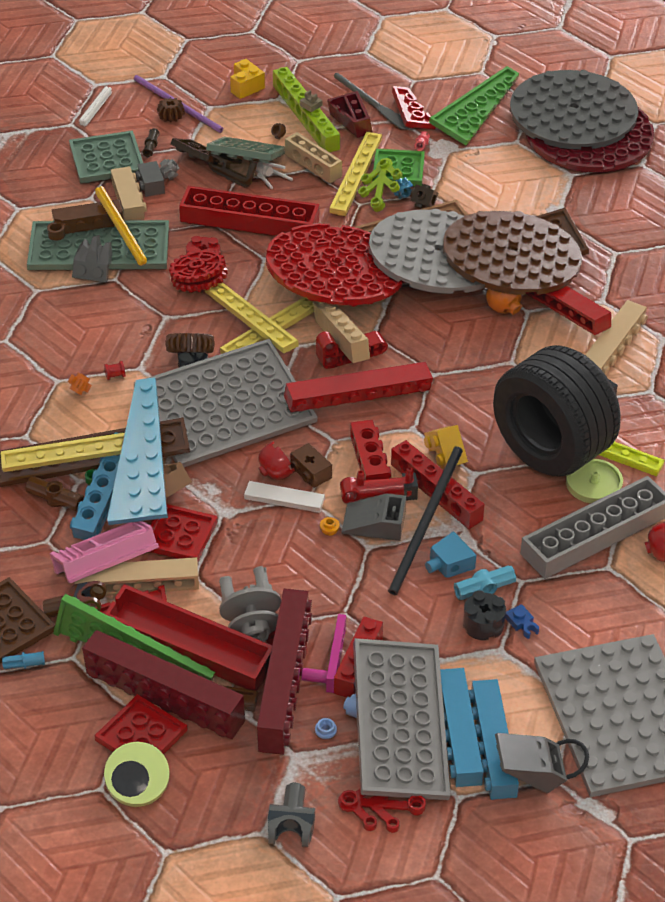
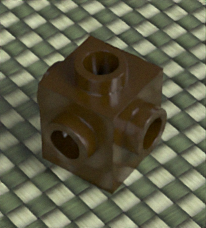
(423, 196)

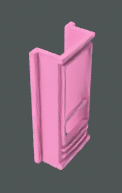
(104, 550)

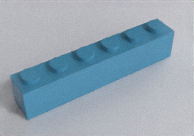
(491, 719)
(460, 730)

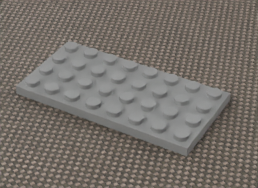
(400, 720)

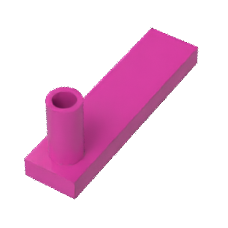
(325, 676)

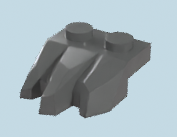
(92, 260)

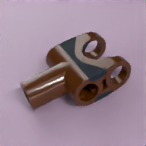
(81, 591)

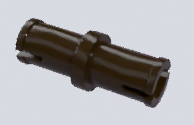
(151, 142)

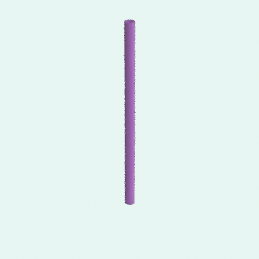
(187, 109)

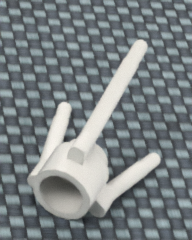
(266, 169)

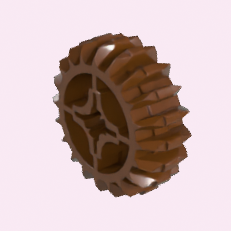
(189, 343)

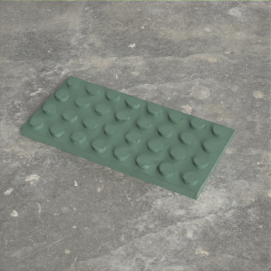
(59, 255)

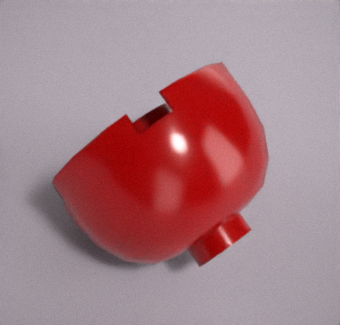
(274, 463)
(656, 542)

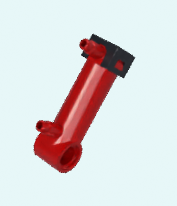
(359, 489)

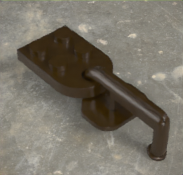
(199, 151)

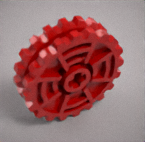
(198, 270)

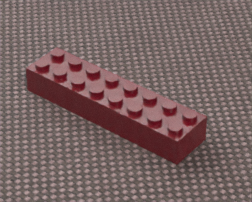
(284, 671)
(164, 684)

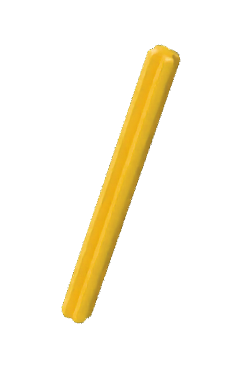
(121, 225)

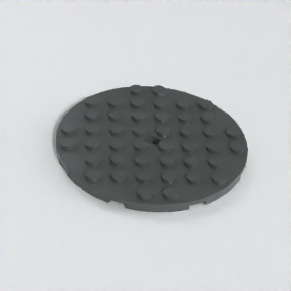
(573, 109)

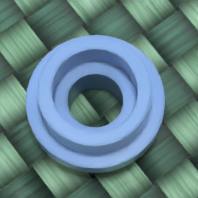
(323, 724)

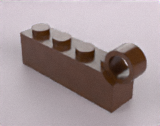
(80, 219)

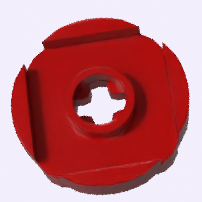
(201, 243)

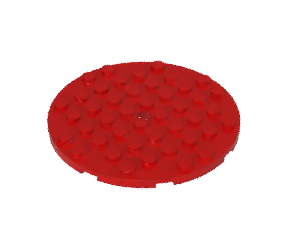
(329, 265)

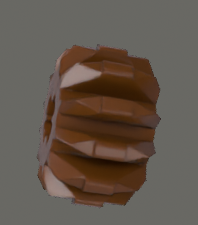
(170, 109)

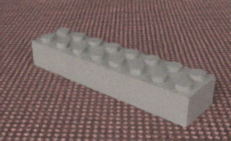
(594, 527)

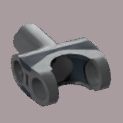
(291, 816)

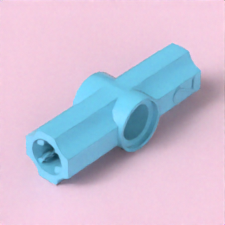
(485, 581)

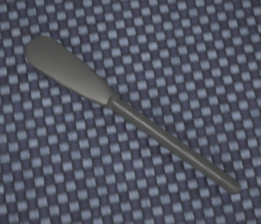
(392, 116)

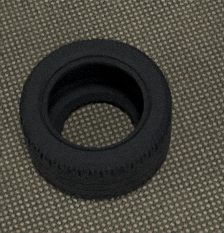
(557, 410)

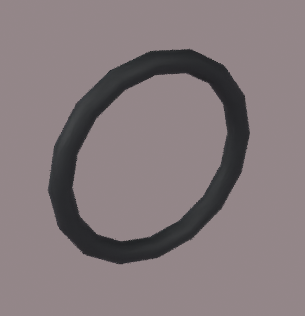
(586, 753)

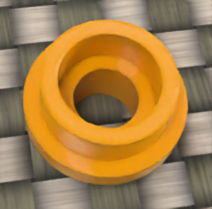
(329, 526)

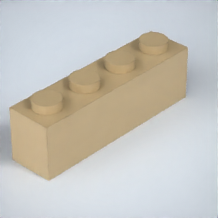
(128, 193)

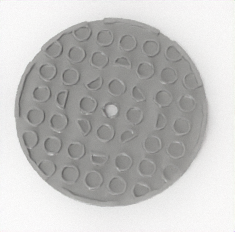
(408, 251)

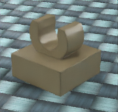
(311, 102)

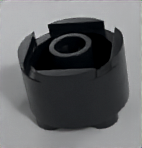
(484, 615)

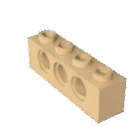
(313, 157)

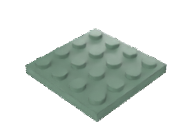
(246, 148)
(101, 153)

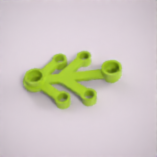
(383, 167)

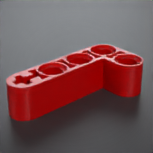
(332, 356)

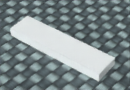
(284, 496)

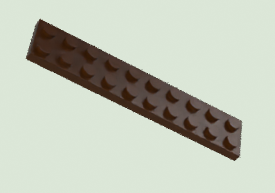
(173, 441)

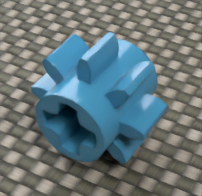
(405, 188)

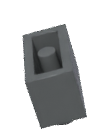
(150, 179)

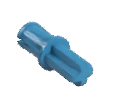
(23, 660)

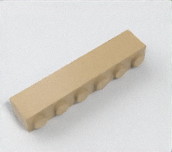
(343, 330)
(614, 340)
(148, 575)

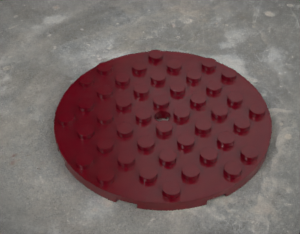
(603, 159)

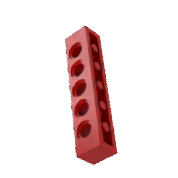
(456, 498)

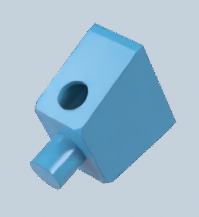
(451, 556)

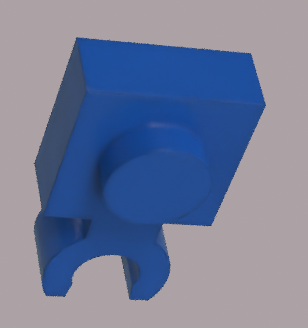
(522, 619)

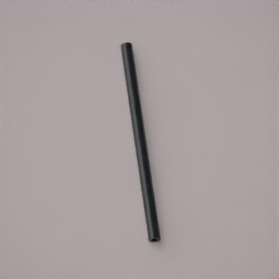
(425, 521)

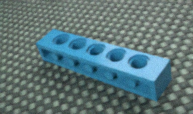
(97, 512)

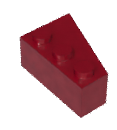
(351, 113)

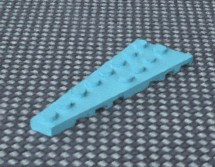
(140, 473)

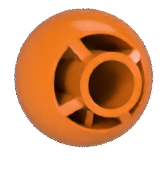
(503, 302)

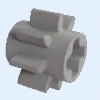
(169, 168)

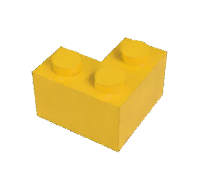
(246, 79)
(443, 442)

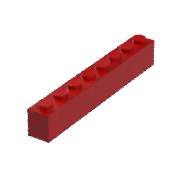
(357, 386)

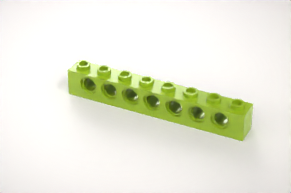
(316, 121)

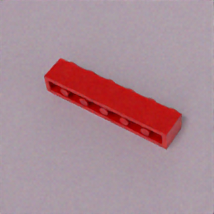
(576, 309)

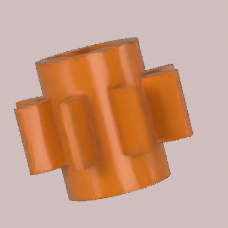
(79, 383)

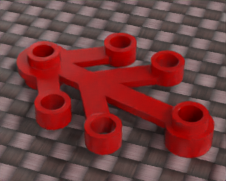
(378, 805)

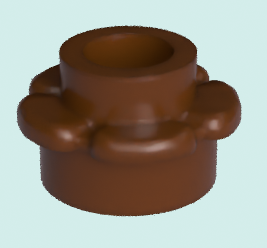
(278, 130)

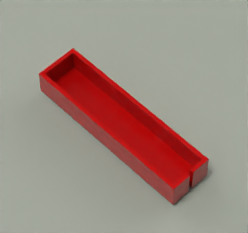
(208, 643)

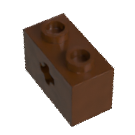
(311, 465)

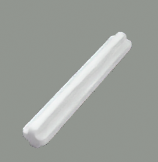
(95, 106)

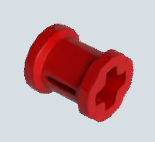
(114, 370)

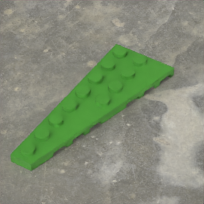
(470, 111)
(81, 621)

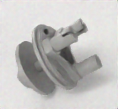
(251, 608)

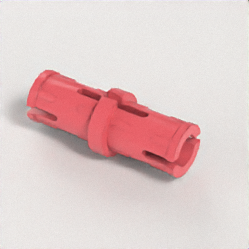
(422, 141)

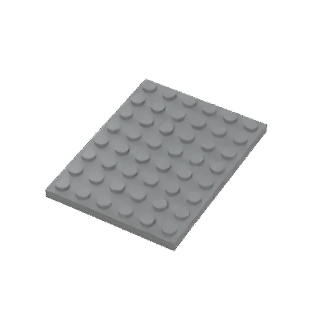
(229, 401)
(613, 705)

